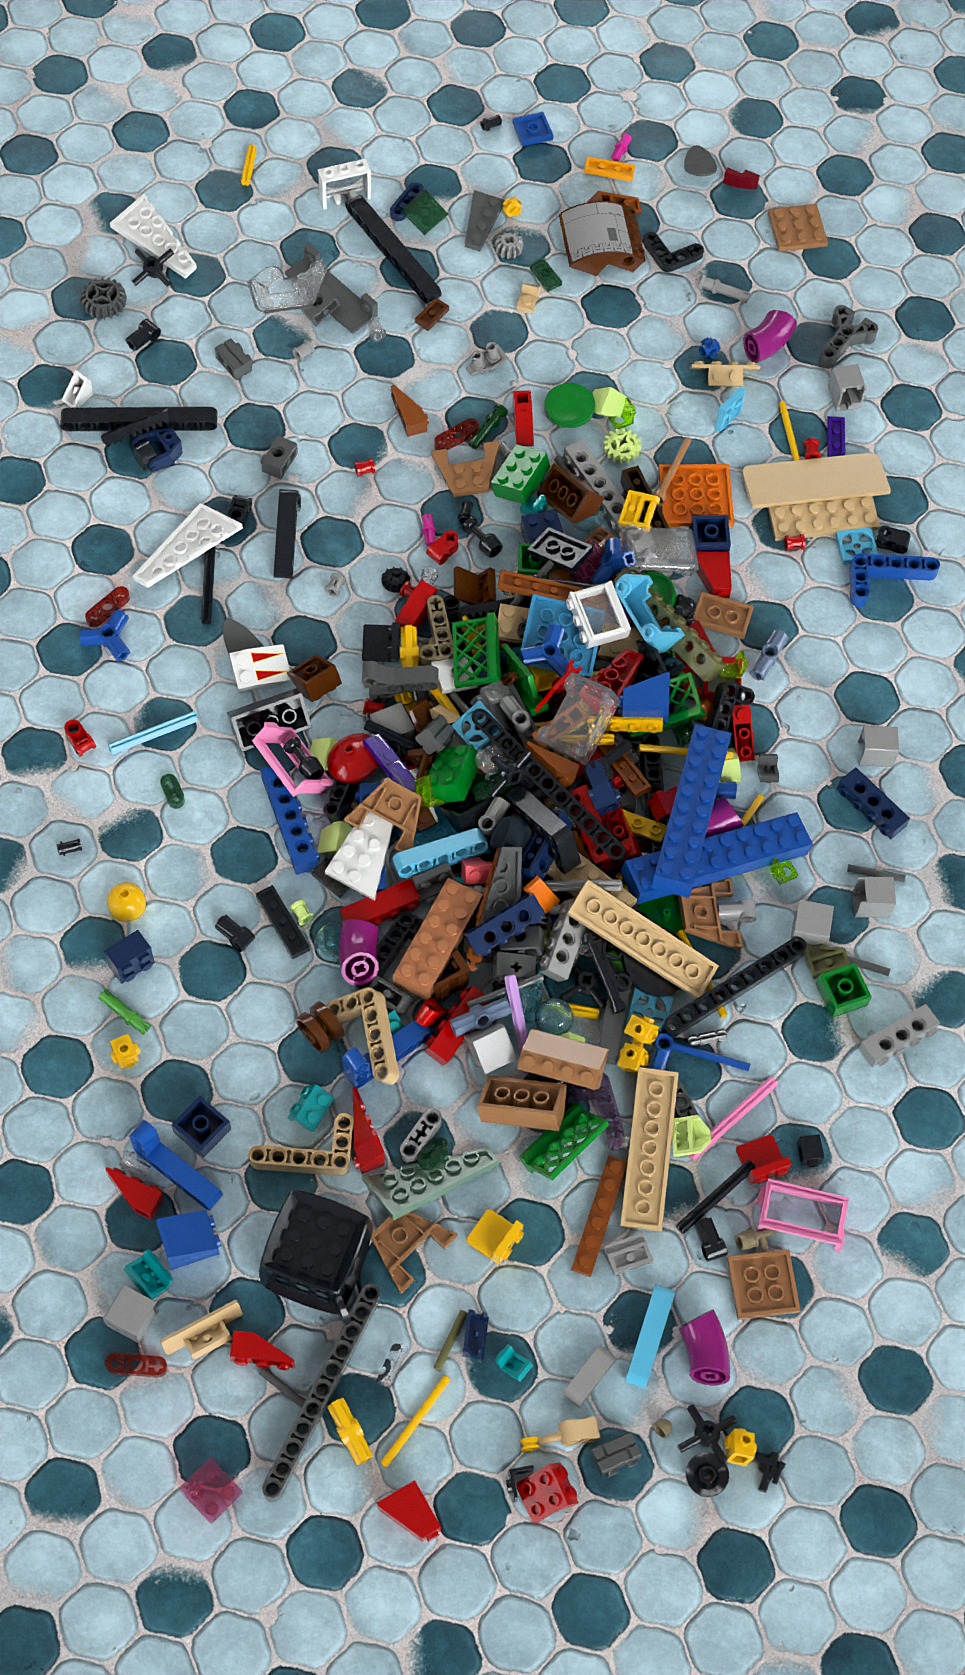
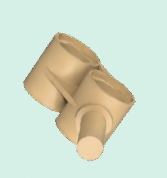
(574, 1432)

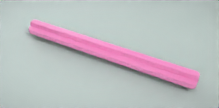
(740, 1111)

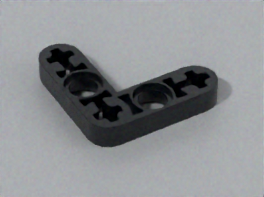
(666, 258)

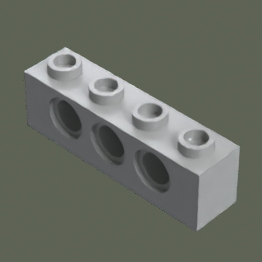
(555, 945)
(921, 1017)

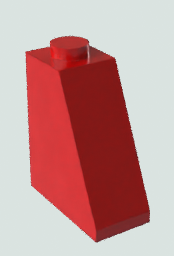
(715, 572)
(415, 609)
(411, 1512)

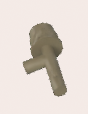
(751, 1239)

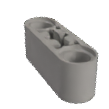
(411, 1139)
(589, 1375)

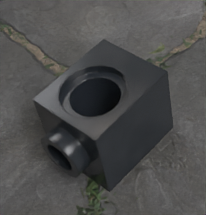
(810, 1150)

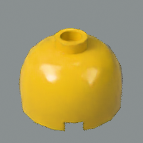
(126, 901)

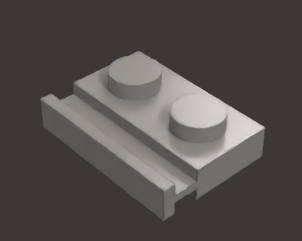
(628, 1254)

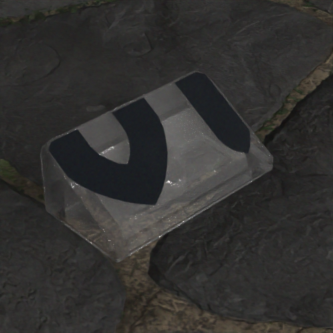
(392, 1364)

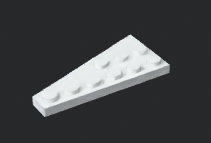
(151, 233)
(192, 538)
(362, 856)

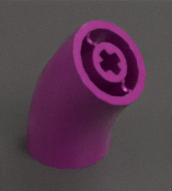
(769, 335)
(723, 818)
(358, 951)
(707, 1349)

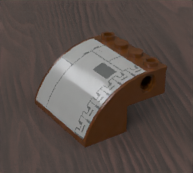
(601, 235)

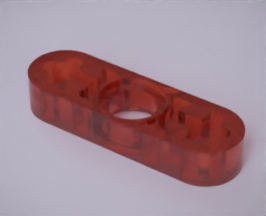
(459, 428)
(108, 599)
(131, 1357)

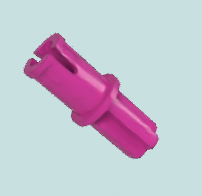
(621, 147)
(428, 529)

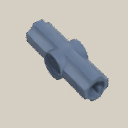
(765, 662)
(480, 1017)

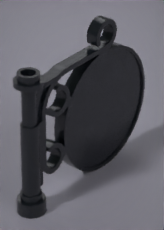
(635, 973)

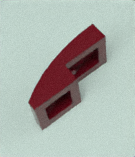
(747, 180)

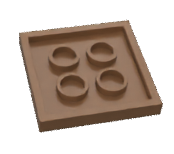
(797, 227)
(763, 1284)

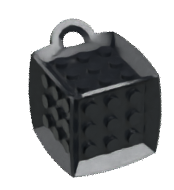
(316, 1252)

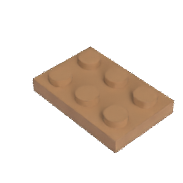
(723, 615)

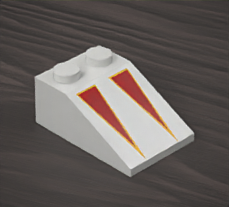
(259, 667)

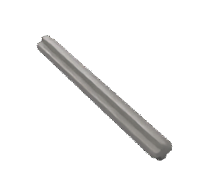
(576, 885)

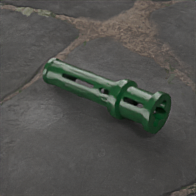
(492, 421)

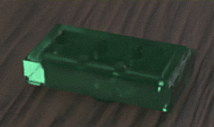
(546, 275)

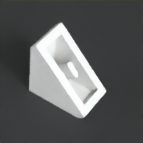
(78, 390)

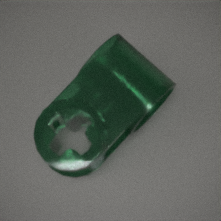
(683, 734)

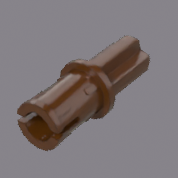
(510, 678)

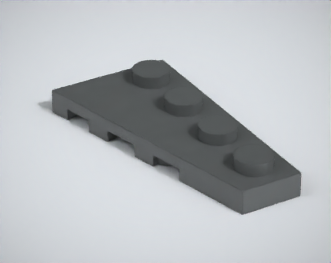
(482, 218)
(505, 882)

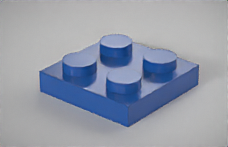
(532, 129)

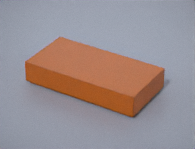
(544, 895)

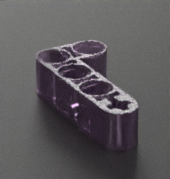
(605, 1111)

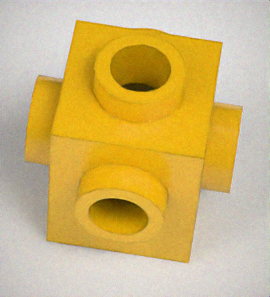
(642, 1029)
(124, 1052)
(632, 1057)
(740, 1446)

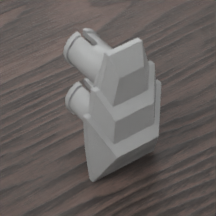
(487, 359)

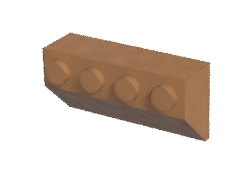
(563, 1059)
(522, 1103)

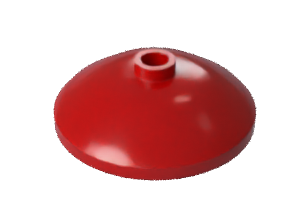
(350, 759)

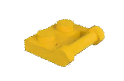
(633, 508)

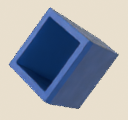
(647, 698)
(188, 1238)

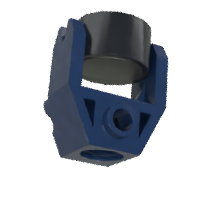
(165, 440)
(603, 792)

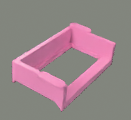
(280, 735)
(816, 1195)

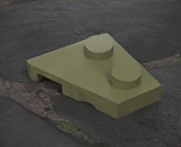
(825, 958)

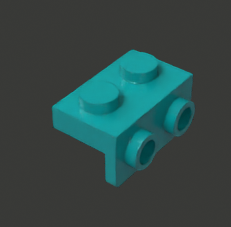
(311, 1107)
(149, 1275)

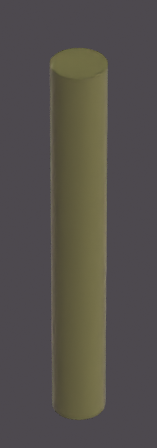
(450, 1340)

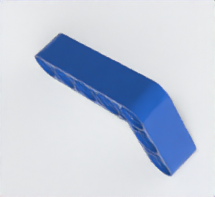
(885, 569)
(358, 1066)
(148, 1147)

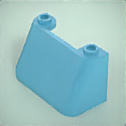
(633, 593)

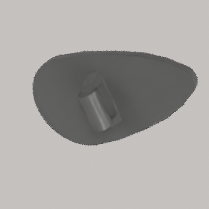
(699, 162)
(238, 637)

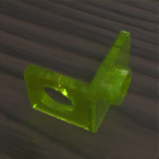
(628, 415)
(733, 670)
(423, 788)
(778, 872)

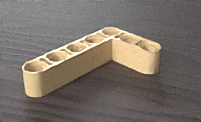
(373, 1028)
(310, 1156)

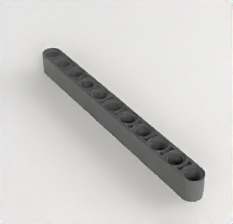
(321, 1401)

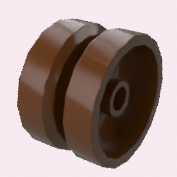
(320, 1027)

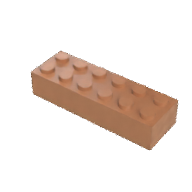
(437, 939)

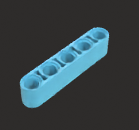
(440, 852)
(650, 1336)

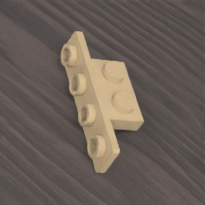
(725, 375)
(204, 1333)

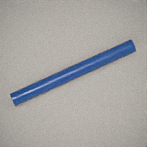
(711, 1056)

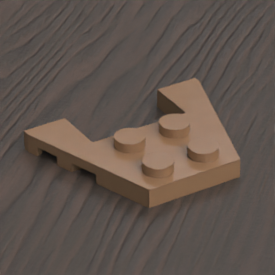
(469, 476)
(394, 805)
(701, 914)
(400, 1237)

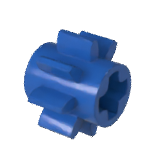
(709, 348)

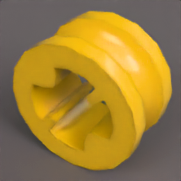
(529, 1444)

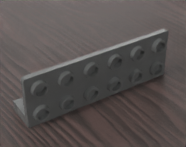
(353, 311)

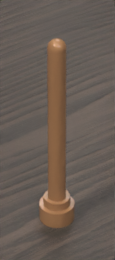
(661, 493)

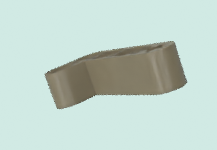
(438, 630)

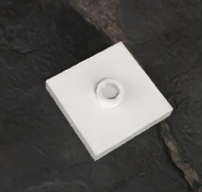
(446, 675)

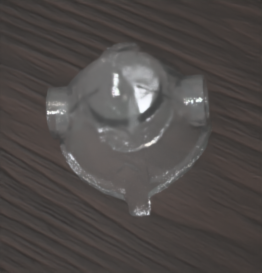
(483, 759)

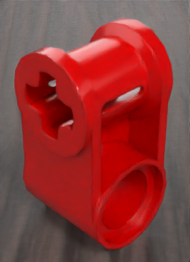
(443, 547)
(80, 740)
(430, 1013)

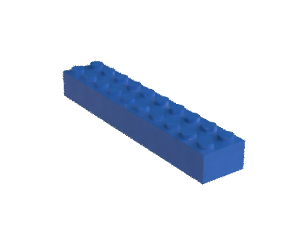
(691, 811)
(727, 855)

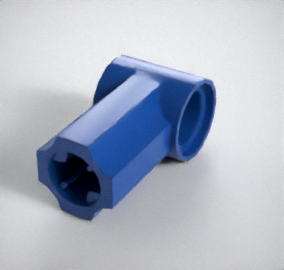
(660, 1055)

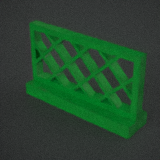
(491, 646)
(525, 683)
(680, 716)
(547, 1144)

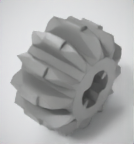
(509, 245)

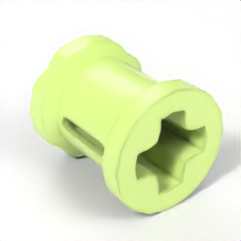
(301, 912)

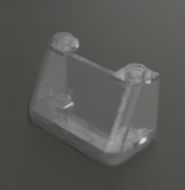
(277, 294)
(661, 548)
(580, 719)

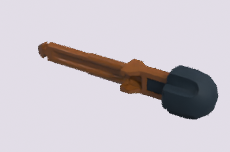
(508, 832)

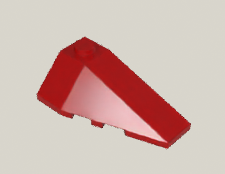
(620, 672)
(367, 1146)

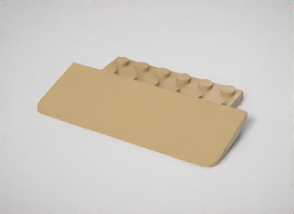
(818, 494)

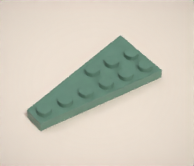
(412, 1187)

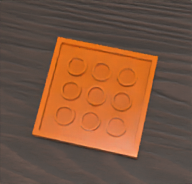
(696, 491)

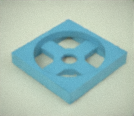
(734, 407)
(853, 533)
(472, 732)
(667, 1000)

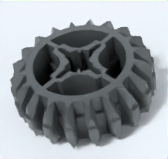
(99, 296)

